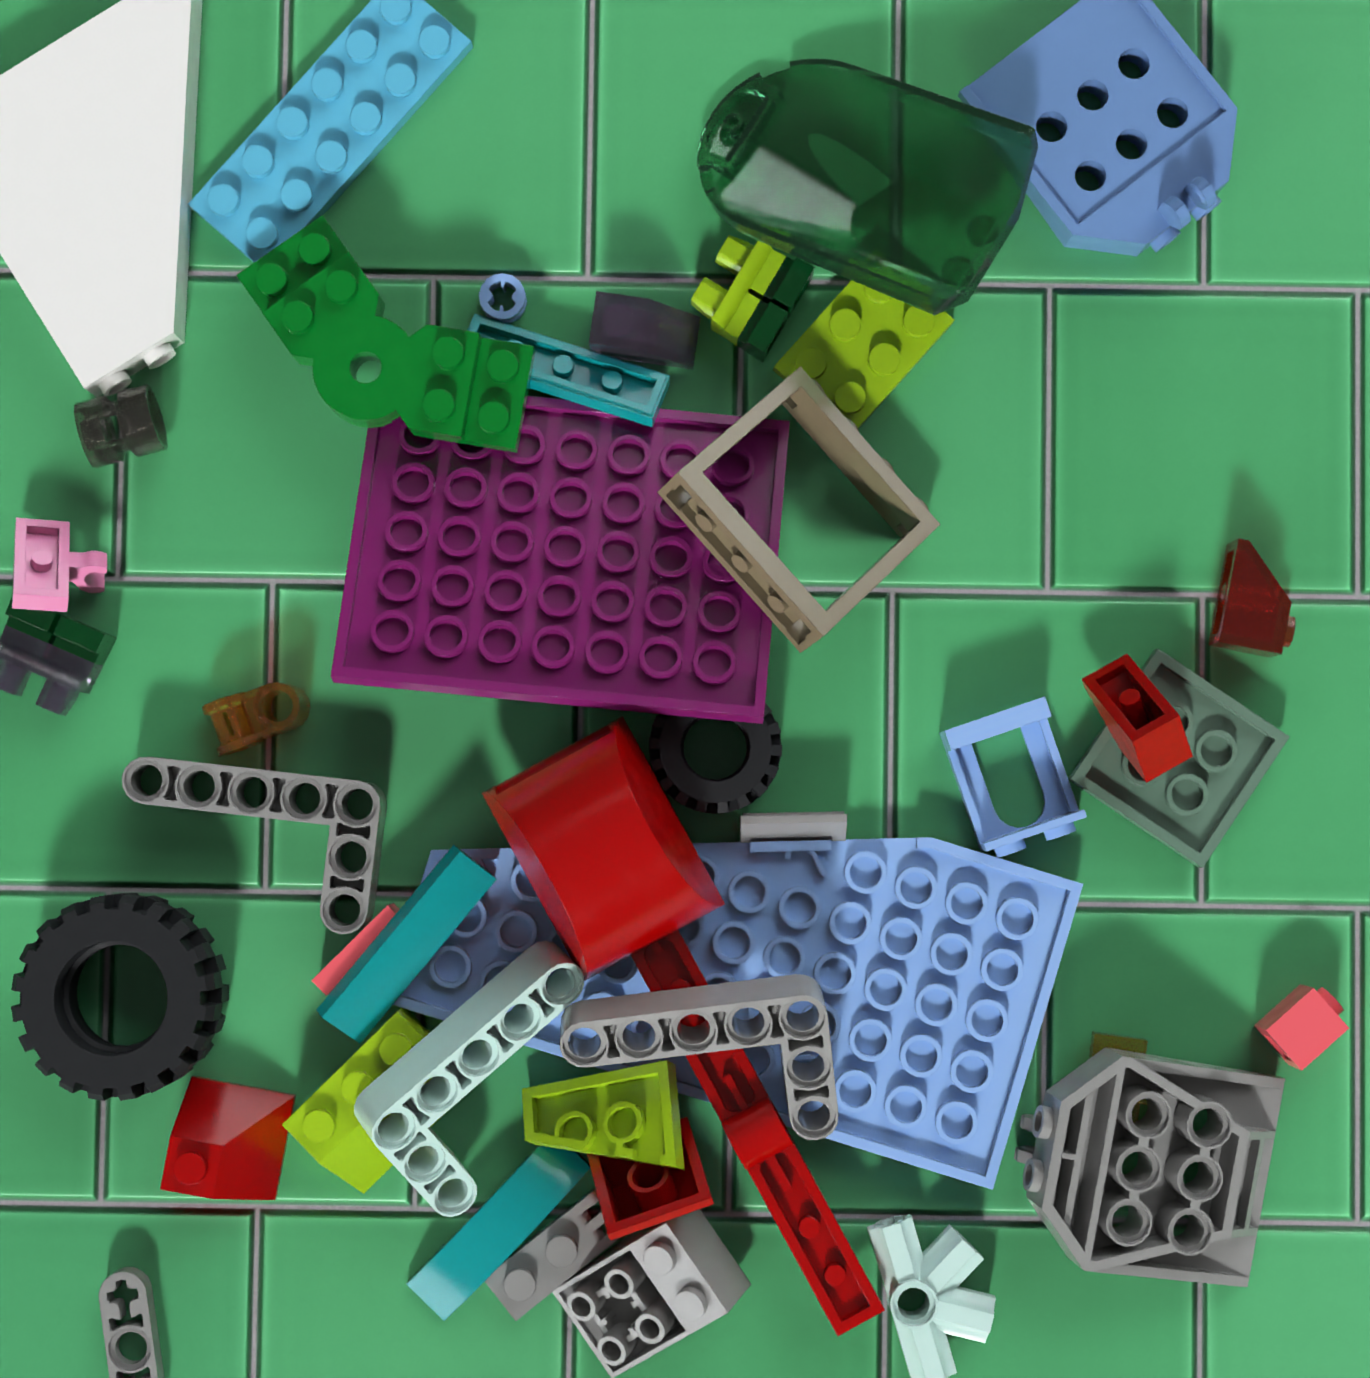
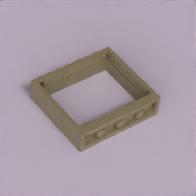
(750, 558)

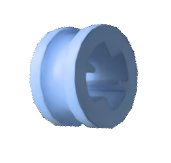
(487, 300)

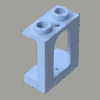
(1059, 801)

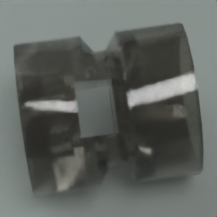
(138, 421)

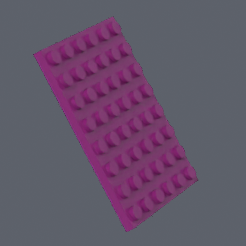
(559, 566)

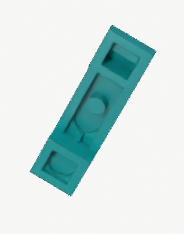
(497, 1228)

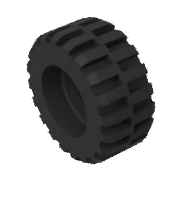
(52, 1008)

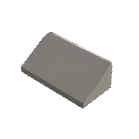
(793, 826)

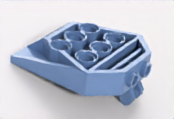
(1177, 168)

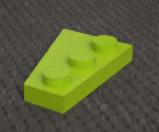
(610, 1115)

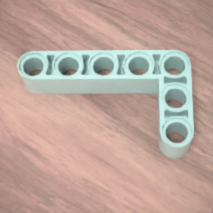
(457, 1070)

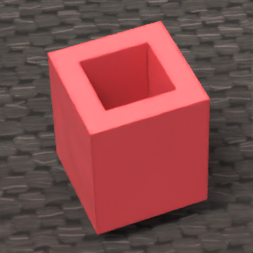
(1303, 1025)

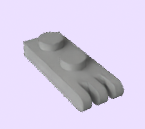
(550, 1257)

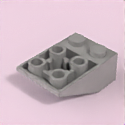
(652, 1291)

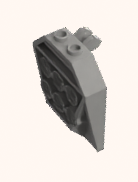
(1089, 1131)

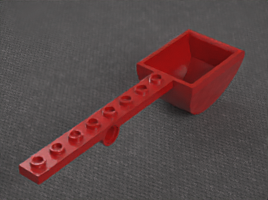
(622, 885)

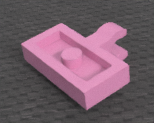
(46, 566)

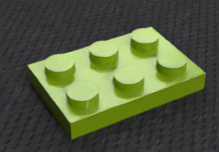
(863, 348)

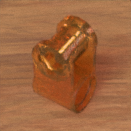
(247, 718)

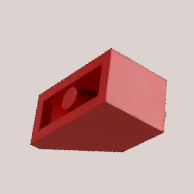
(1138, 717)

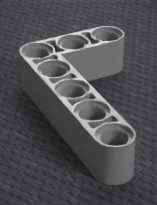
(281, 805)
(718, 1033)

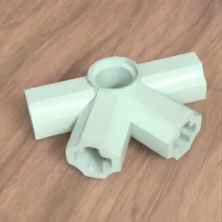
(946, 1304)

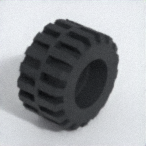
(714, 795)

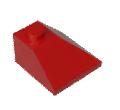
(228, 1141)
(646, 1194)

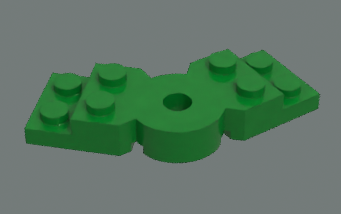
(437, 380)

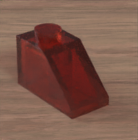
(1250, 605)

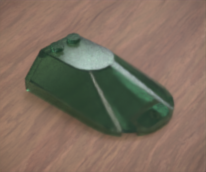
(868, 178)

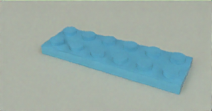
(331, 124)

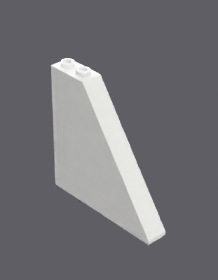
(103, 185)

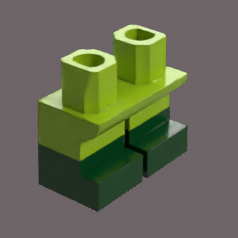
(759, 297)

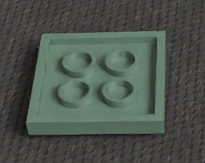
(1202, 796)

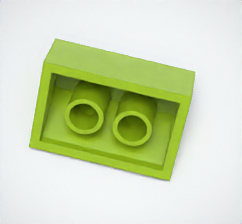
(327, 1119)

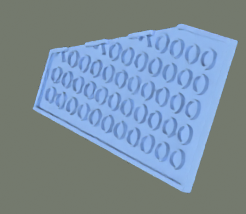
(922, 958)

